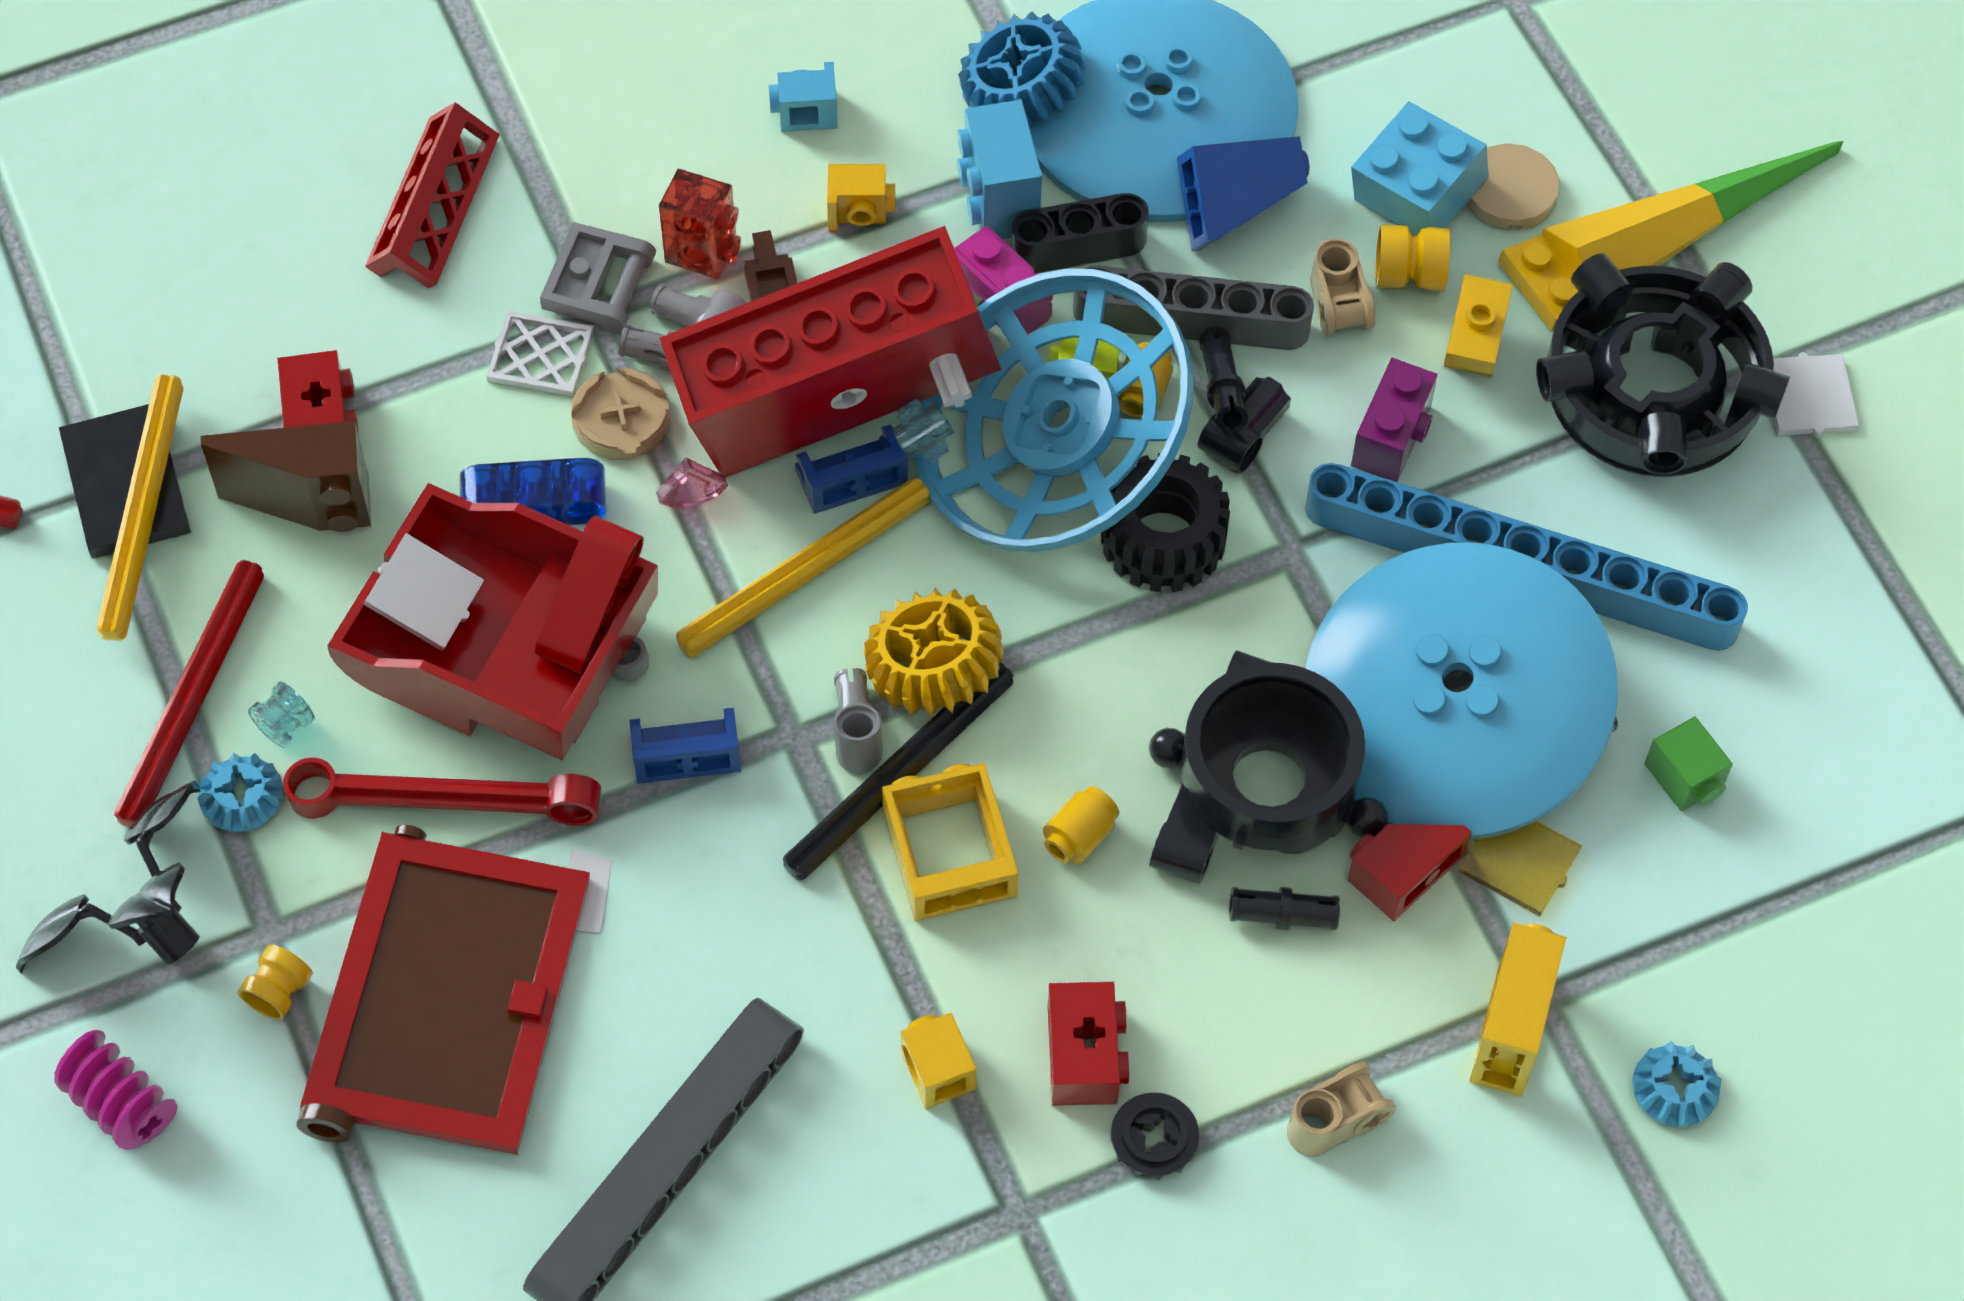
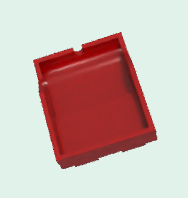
(491, 661)

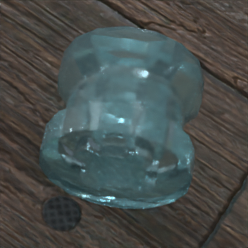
(281, 714)

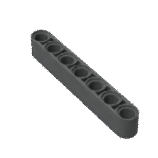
(665, 1156)

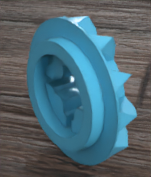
(260, 801)
(1661, 1100)

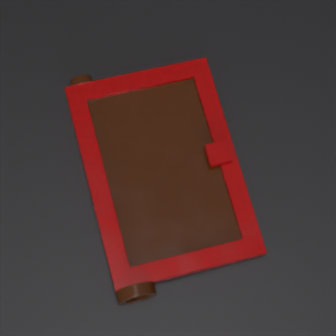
(444, 995)

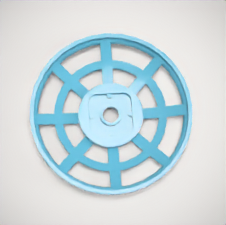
(1050, 389)

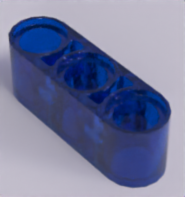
(559, 488)

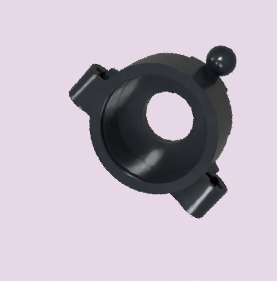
(1252, 711)

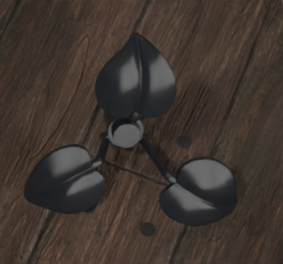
(151, 908)

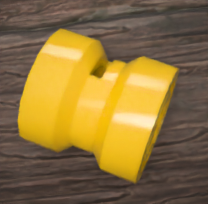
(273, 983)

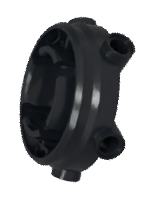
(1689, 322)

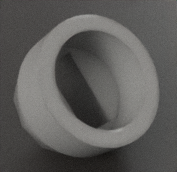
(635, 662)

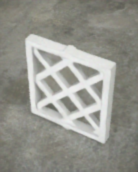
(544, 324)

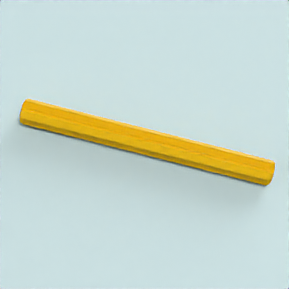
(140, 508)
(802, 567)

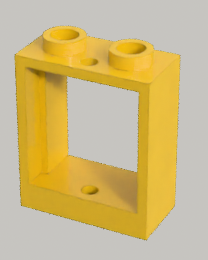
(961, 886)
(1518, 1008)

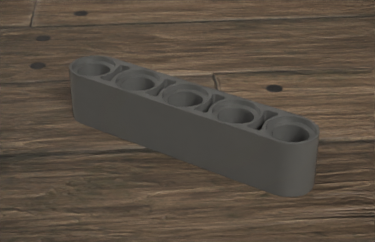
(1216, 307)

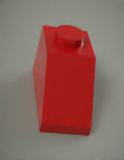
(1405, 863)

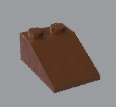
(294, 473)

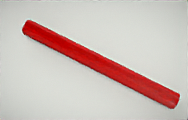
(190, 692)

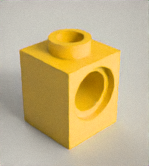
(938, 1059)

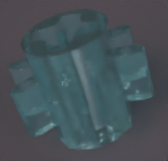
(923, 431)

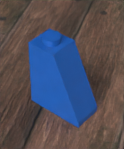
(1236, 182)

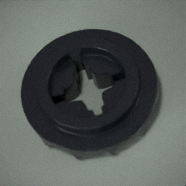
(1145, 1113)

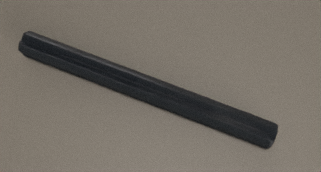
(906, 761)

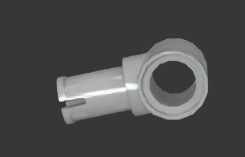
(691, 309)
(856, 724)

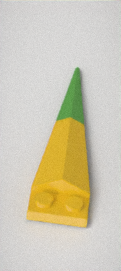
(1643, 230)

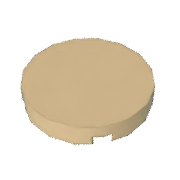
(1519, 188)
(620, 414)

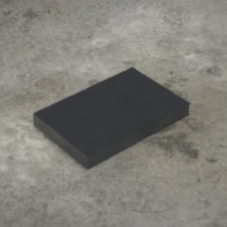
(101, 467)

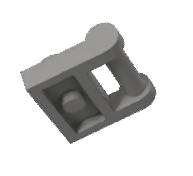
(582, 272)

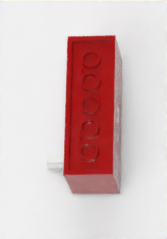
(831, 353)

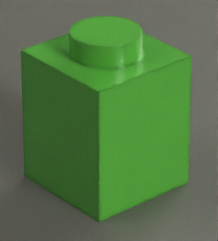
(1689, 764)

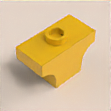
(1478, 325)

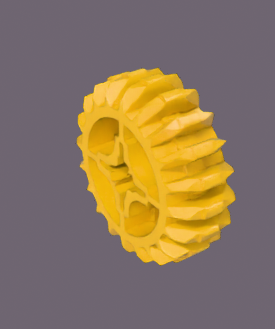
(939, 663)

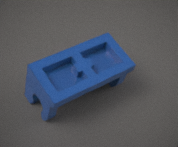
(853, 472)
(685, 749)

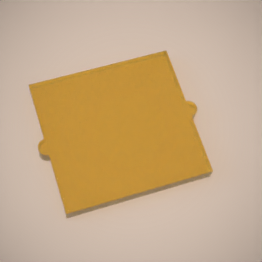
(1522, 864)

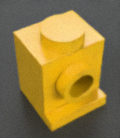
(858, 195)

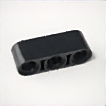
(1109, 228)

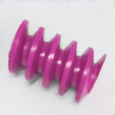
(112, 1092)

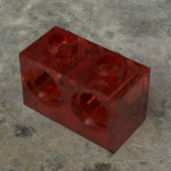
(699, 224)

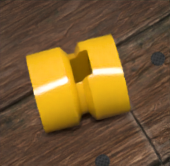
(1417, 257)

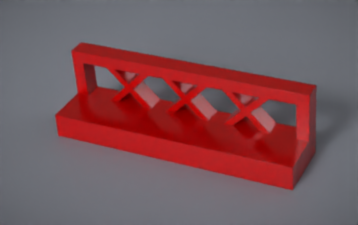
(418, 190)

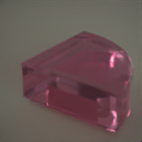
(691, 485)

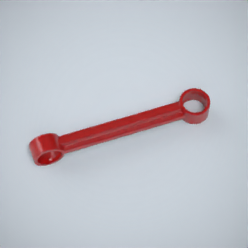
(565, 799)

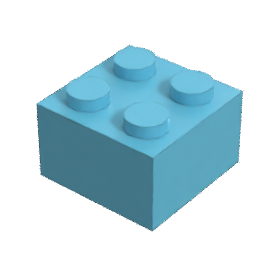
(998, 165)
(1420, 170)

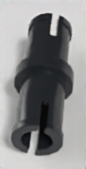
(1284, 908)

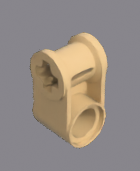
(1340, 295)
(1347, 1105)

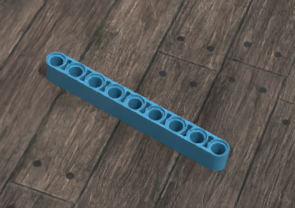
(1598, 566)

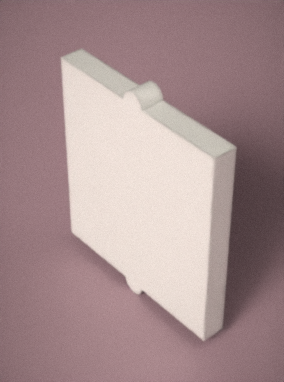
(1816, 396)
(423, 592)

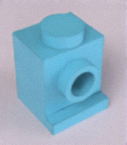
(805, 99)

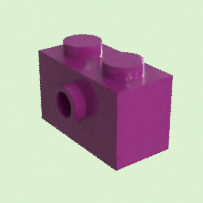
(1395, 420)

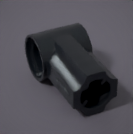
(1265, 406)

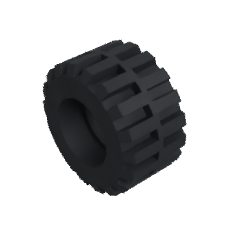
(1170, 556)

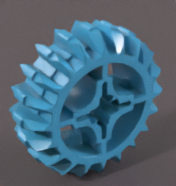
(1026, 62)

